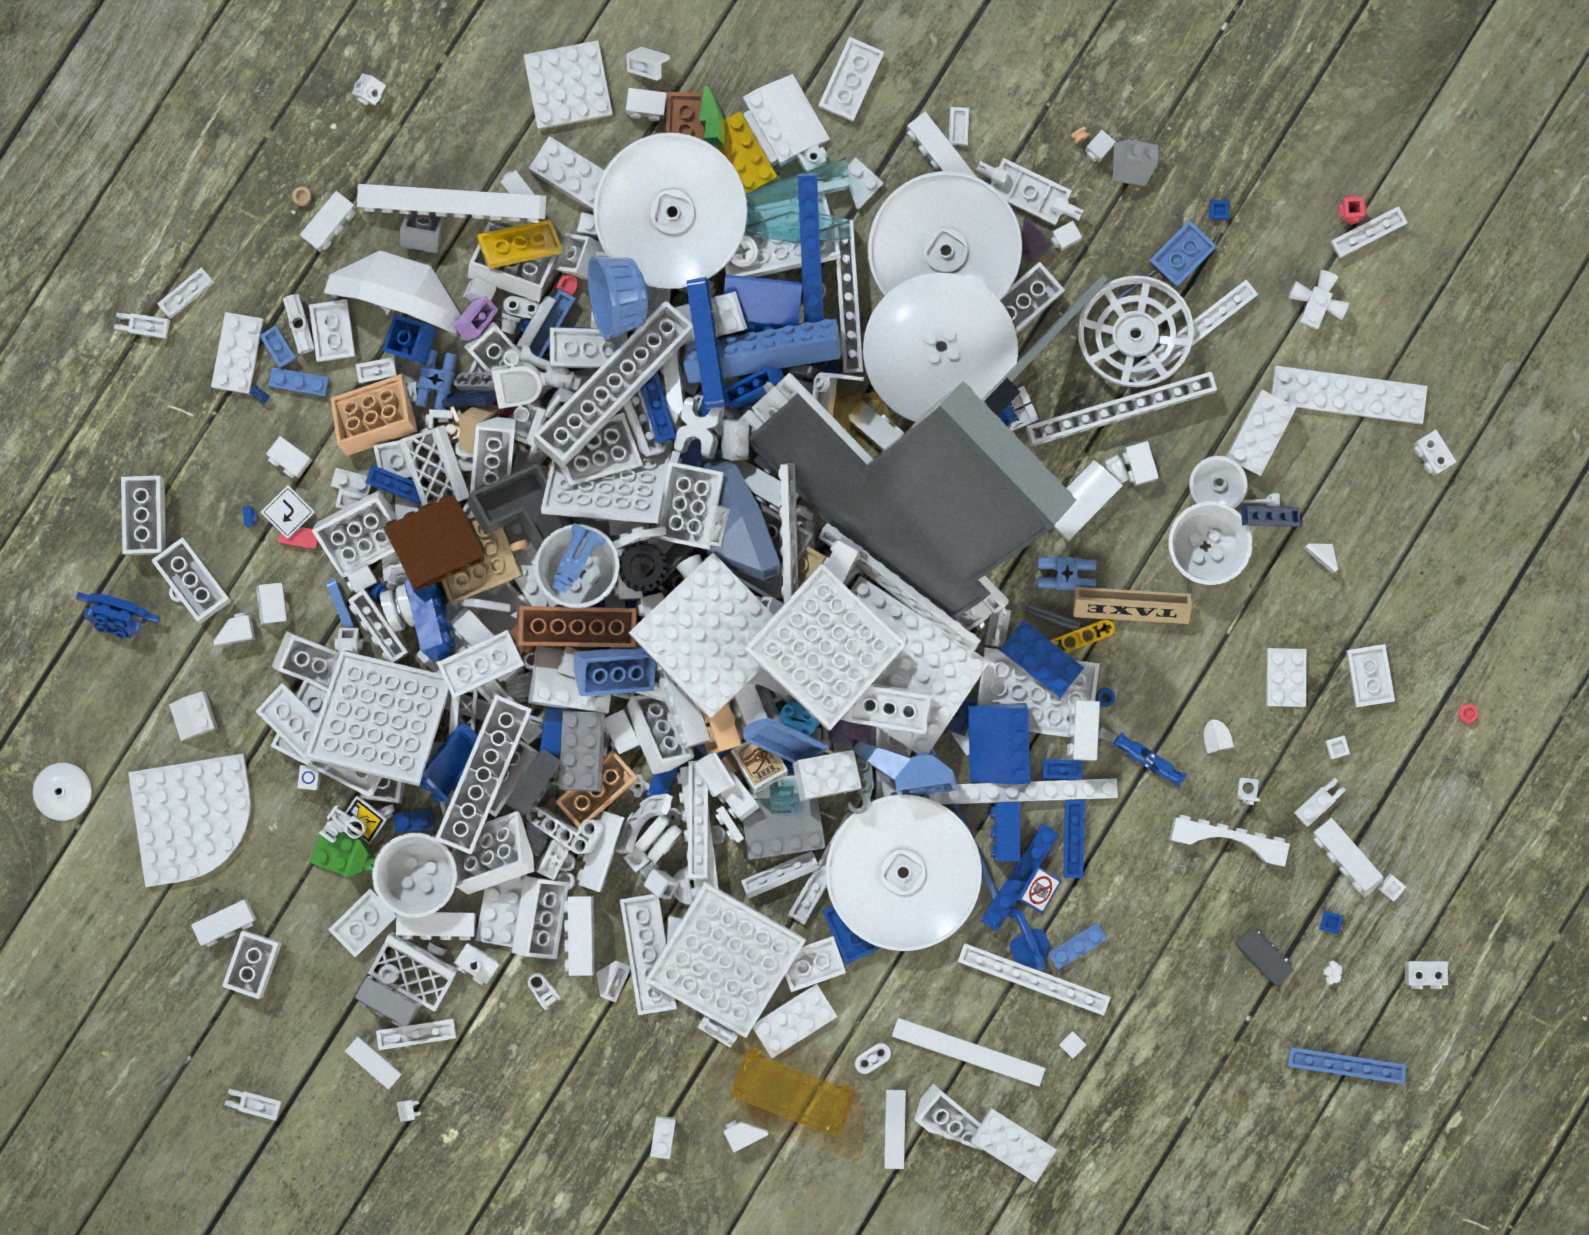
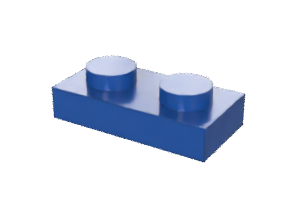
(1062, 769)
(413, 821)

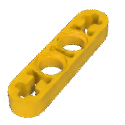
(1077, 635)

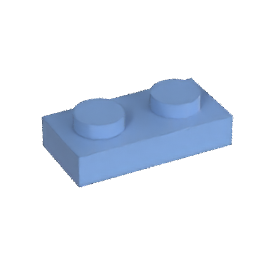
(278, 347)

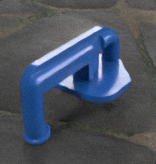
(1030, 946)

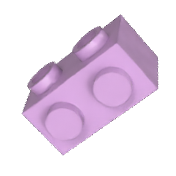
(475, 318)

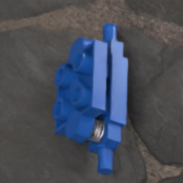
(115, 614)

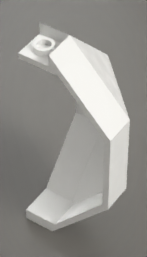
(397, 286)

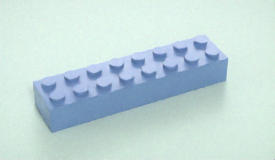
(771, 348)

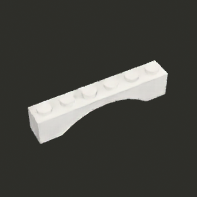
(1268, 850)

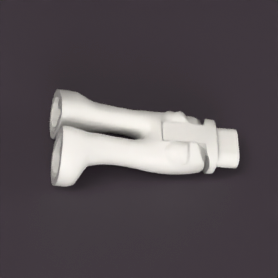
(555, 376)

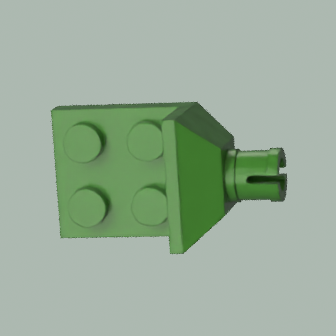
(345, 856)

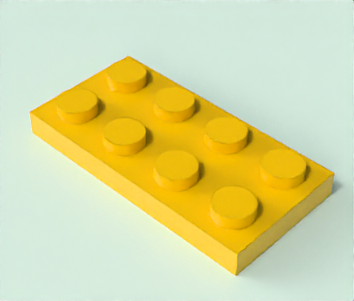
(746, 154)
(519, 243)

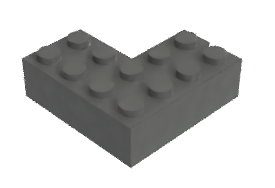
(516, 499)

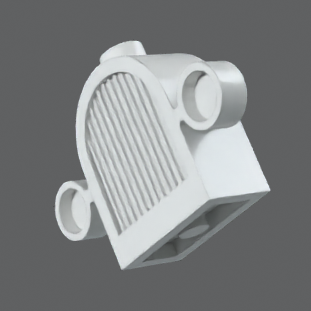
(517, 384)

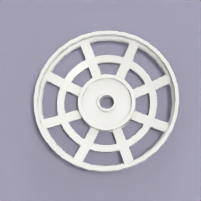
(1135, 321)

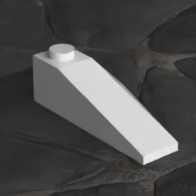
(535, 454)
(945, 1117)

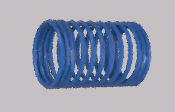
(265, 396)

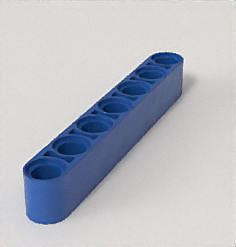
(706, 343)

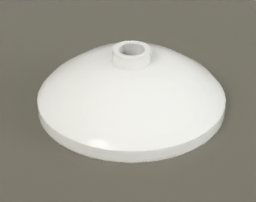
(1204, 481)
(75, 791)

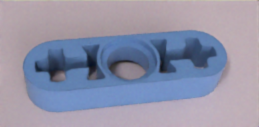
(340, 603)

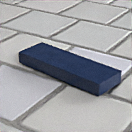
(469, 399)

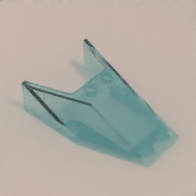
(775, 208)

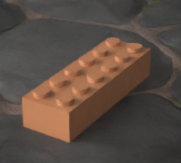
(575, 626)

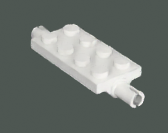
(1030, 191)

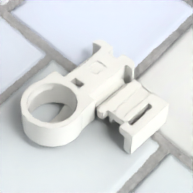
(340, 820)

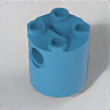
(798, 718)

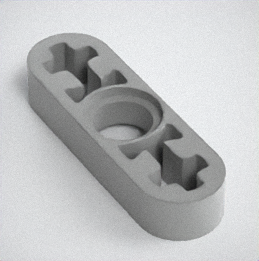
(466, 382)

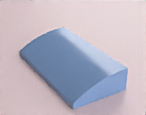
(782, 740)

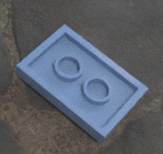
(1182, 253)

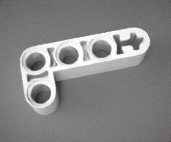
(562, 826)

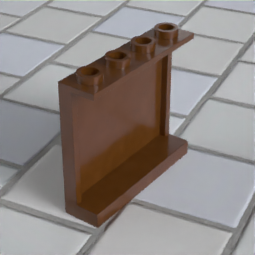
(434, 542)

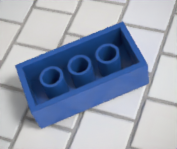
(431, 622)

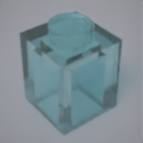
(783, 799)

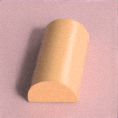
(588, 805)

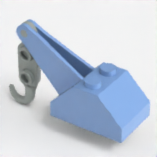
(912, 776)

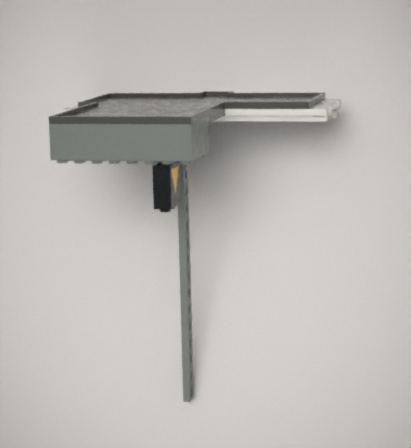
(935, 502)

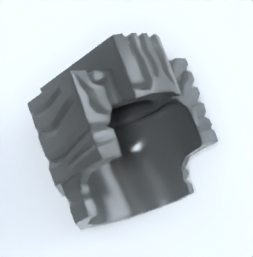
(536, 838)

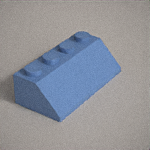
(613, 671)

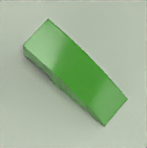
(712, 119)

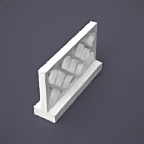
(447, 460)
(422, 957)

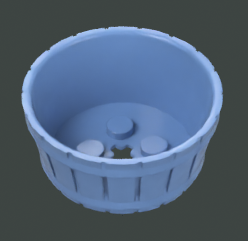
(616, 295)

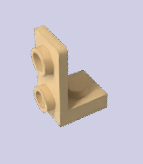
(453, 427)

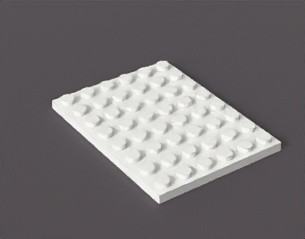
(925, 664)

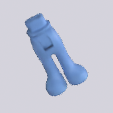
(571, 567)

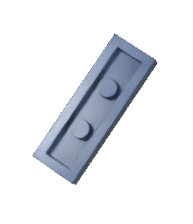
(298, 382)
(1077, 946)

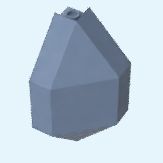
(746, 538)

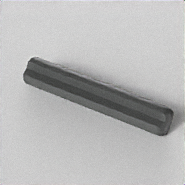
(1052, 616)

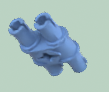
(429, 372)
(1073, 565)

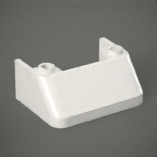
(825, 388)

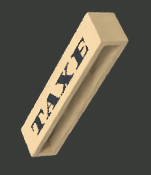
(1132, 605)

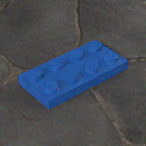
(1041, 659)

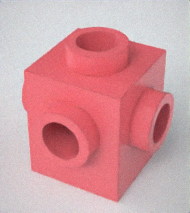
(1356, 204)

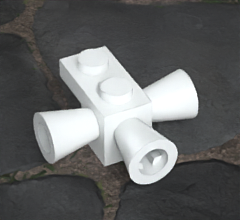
(1318, 300)

